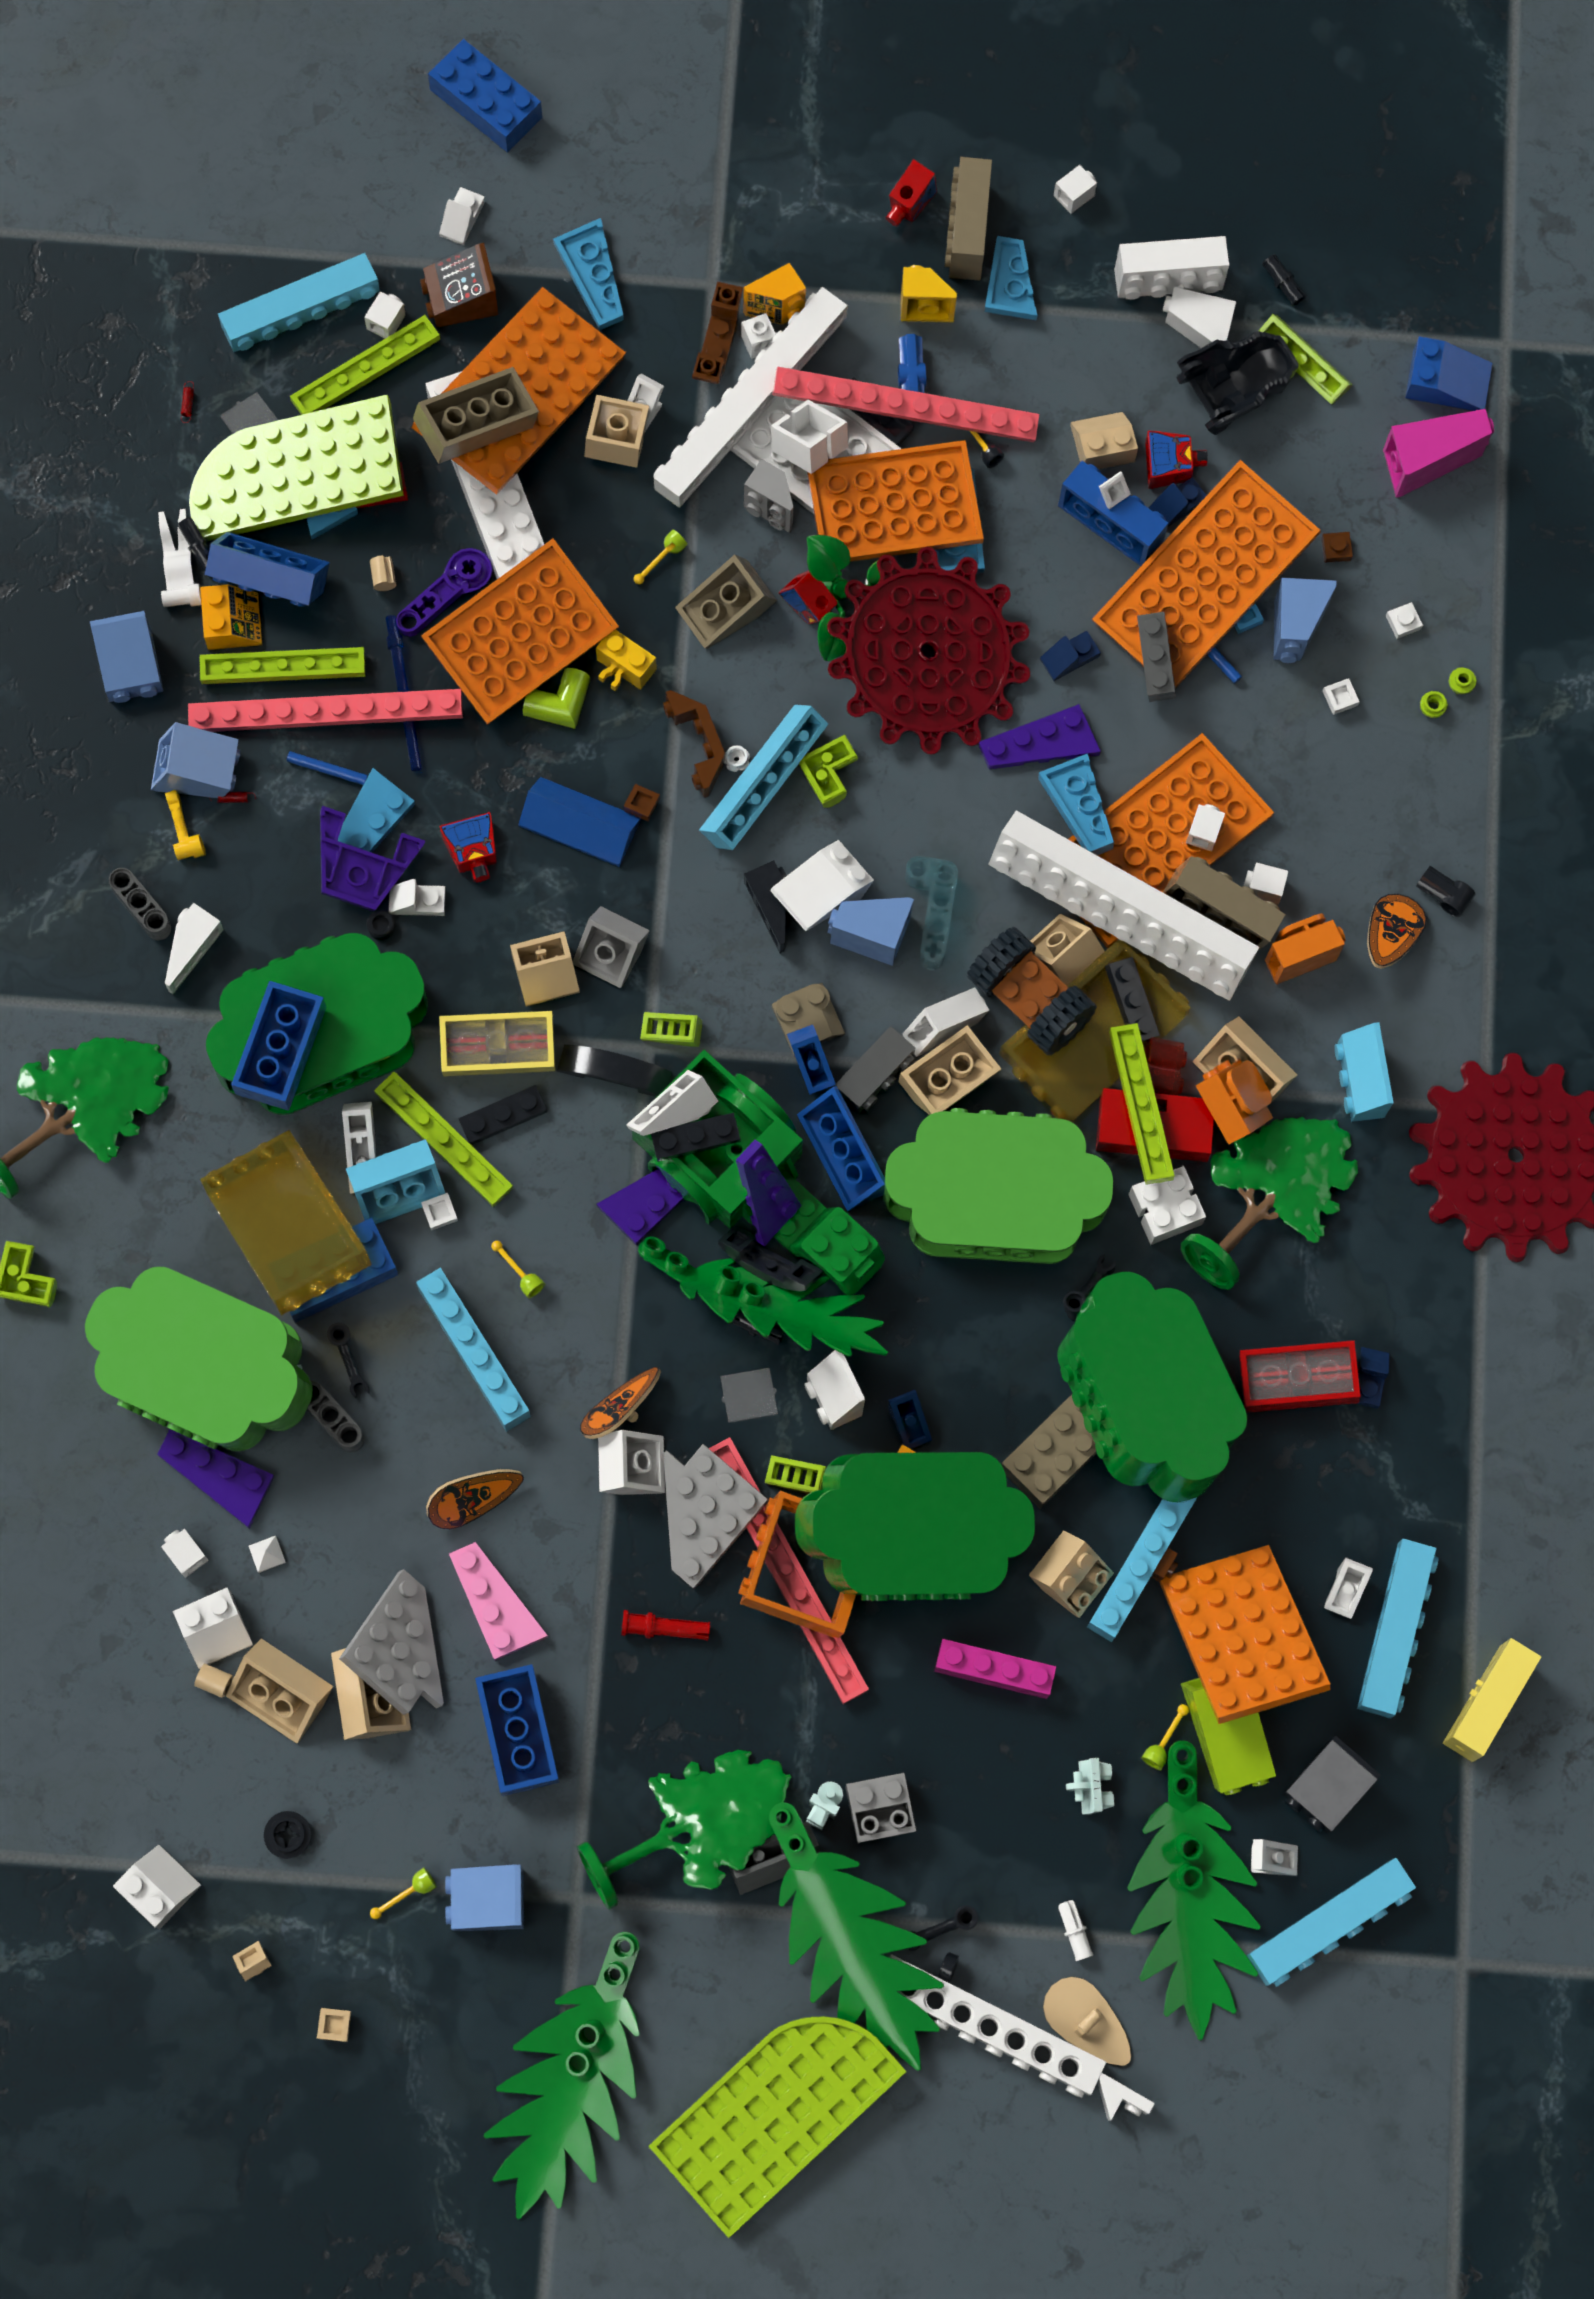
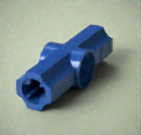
(911, 367)

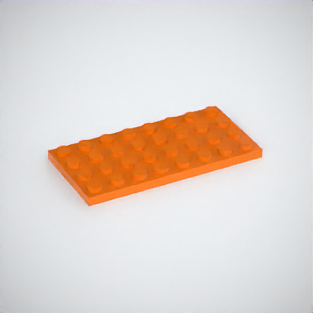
(560, 366)
(1210, 569)
(1157, 814)

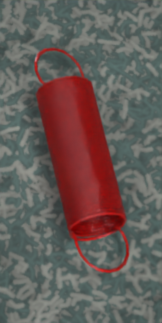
(187, 402)
(234, 797)

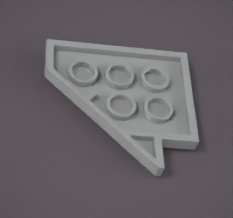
(706, 1511)
(397, 1647)

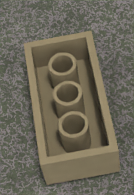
(968, 218)
(475, 415)
(1224, 901)
(1051, 1454)

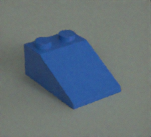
(1448, 375)

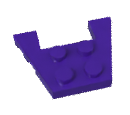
(357, 874)

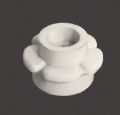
(741, 753)

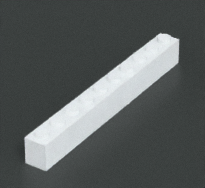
(748, 398)

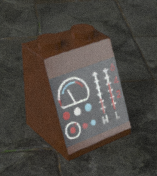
(460, 288)

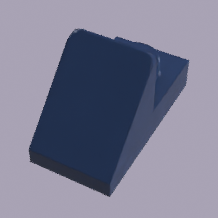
(1178, 501)
(1069, 655)
(1372, 1371)
(909, 1419)

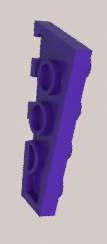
(1046, 739)
(767, 1192)
(641, 1205)
(224, 1478)

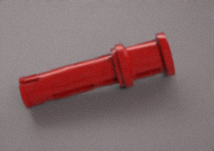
(651, 1625)

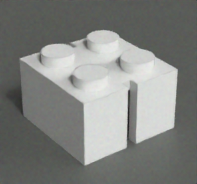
(814, 437)
(1168, 1206)

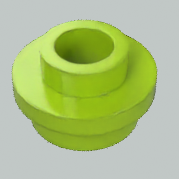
(1457, 686)
(1436, 697)

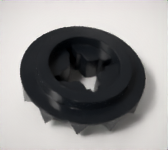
(278, 1824)

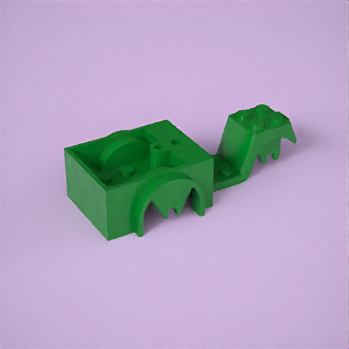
(713, 1181)

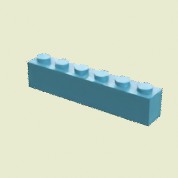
(299, 302)
(763, 777)
(473, 1349)
(1138, 1567)
(1397, 1628)
(1331, 1922)

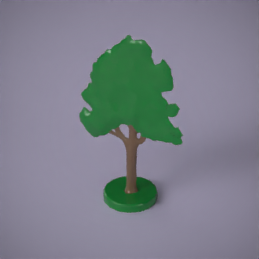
(100, 1088)
(1295, 1168)

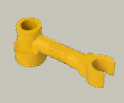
(187, 845)

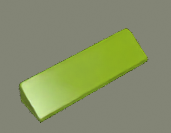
(1312, 365)

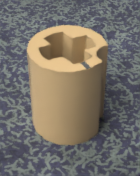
(382, 573)
(213, 1680)

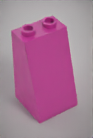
(1434, 447)

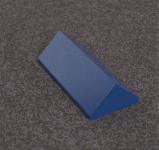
(578, 821)
(842, 1150)

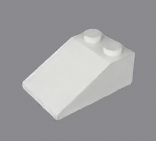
(822, 885)
(835, 1391)

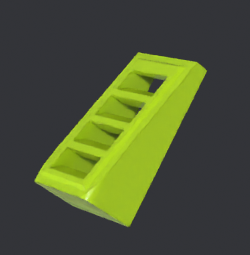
(692, 1040)
(771, 1477)

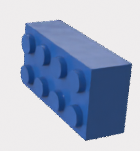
(485, 95)
(1125, 526)
(266, 569)
(279, 1045)
(380, 1271)
(517, 1730)

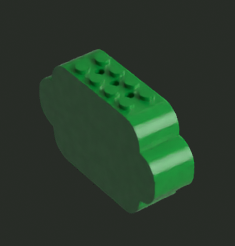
(366, 1024)
(1151, 1387)
(915, 1525)

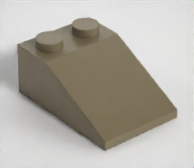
(725, 602)

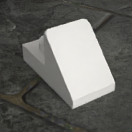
(461, 215)
(648, 393)
(411, 899)
(1348, 1587)
(1274, 1858)
(1114, 2092)

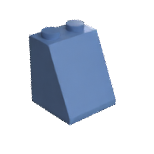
(1297, 614)
(127, 656)
(195, 762)
(871, 926)
(486, 1898)

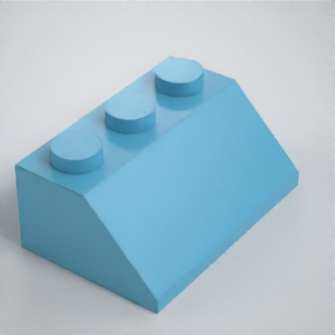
(1364, 1073)
(395, 1182)

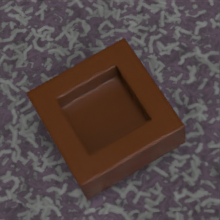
(1336, 547)
(641, 802)
(1166, 1566)

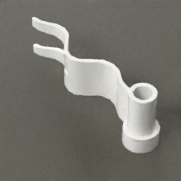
(177, 568)

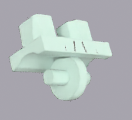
(1088, 1786)
(824, 1804)

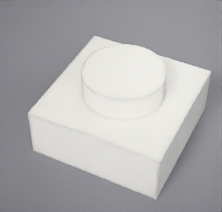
(1404, 620)
(1341, 696)
(439, 1211)

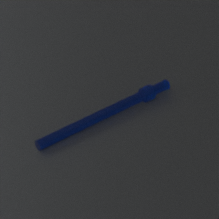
(395, 644)

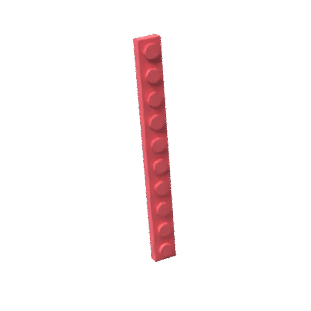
(905, 404)
(326, 710)
(799, 1592)

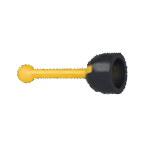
(990, 454)

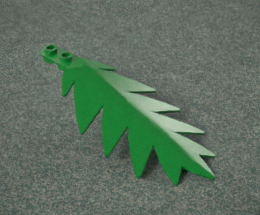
(731, 1289)
(1189, 1898)
(830, 1907)
(571, 2083)

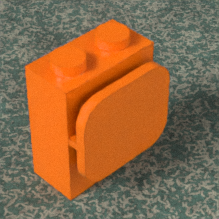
(1304, 947)
(1236, 1098)

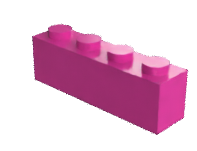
(995, 1669)

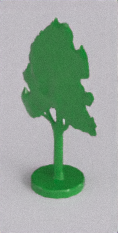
(721, 1812)

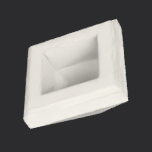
(1114, 490)
(267, 1554)

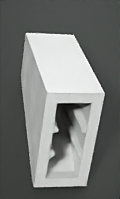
(1199, 315)
(944, 1020)

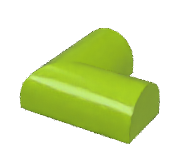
(562, 707)
(821, 767)
(17, 1282)

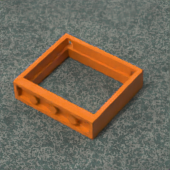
(756, 1561)

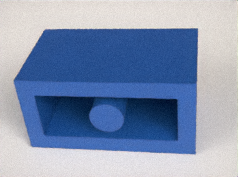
(811, 1059)

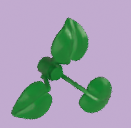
(825, 561)

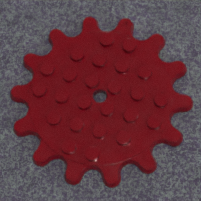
(957, 621)
(1472, 1162)

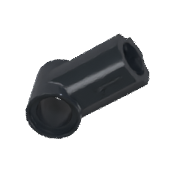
(1452, 895)

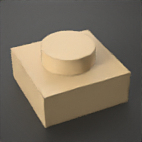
(251, 1961)
(334, 2024)

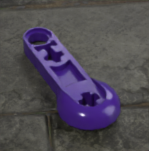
(448, 588)

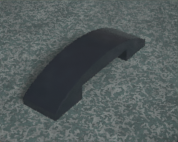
(614, 1068)
(766, 1264)

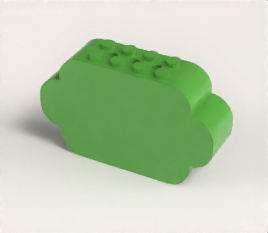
(997, 1186)
(198, 1360)

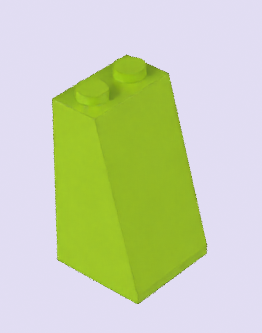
(1234, 1749)

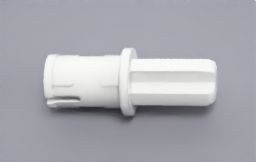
(1075, 1930)

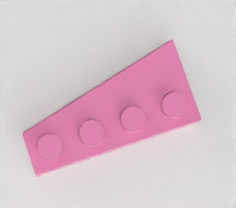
(498, 1610)

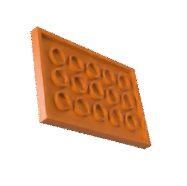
(898, 500)
(520, 631)
(1244, 1634)

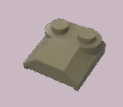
(805, 1008)

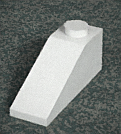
(192, 939)
(680, 1103)
(358, 1133)

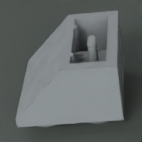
(769, 496)
(880, 1807)

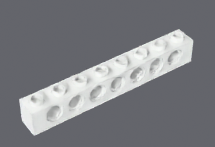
(1088, 2066)

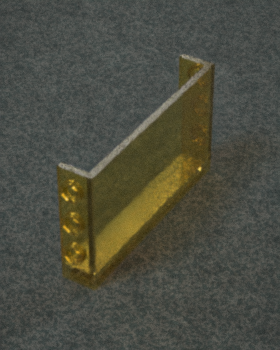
(1088, 1063)
(285, 1222)

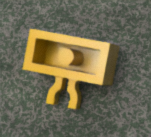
(626, 660)

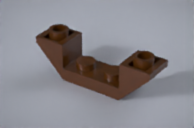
(720, 333)
(683, 710)

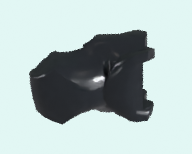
(1237, 375)

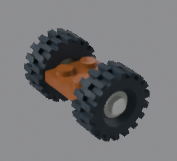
(1031, 991)

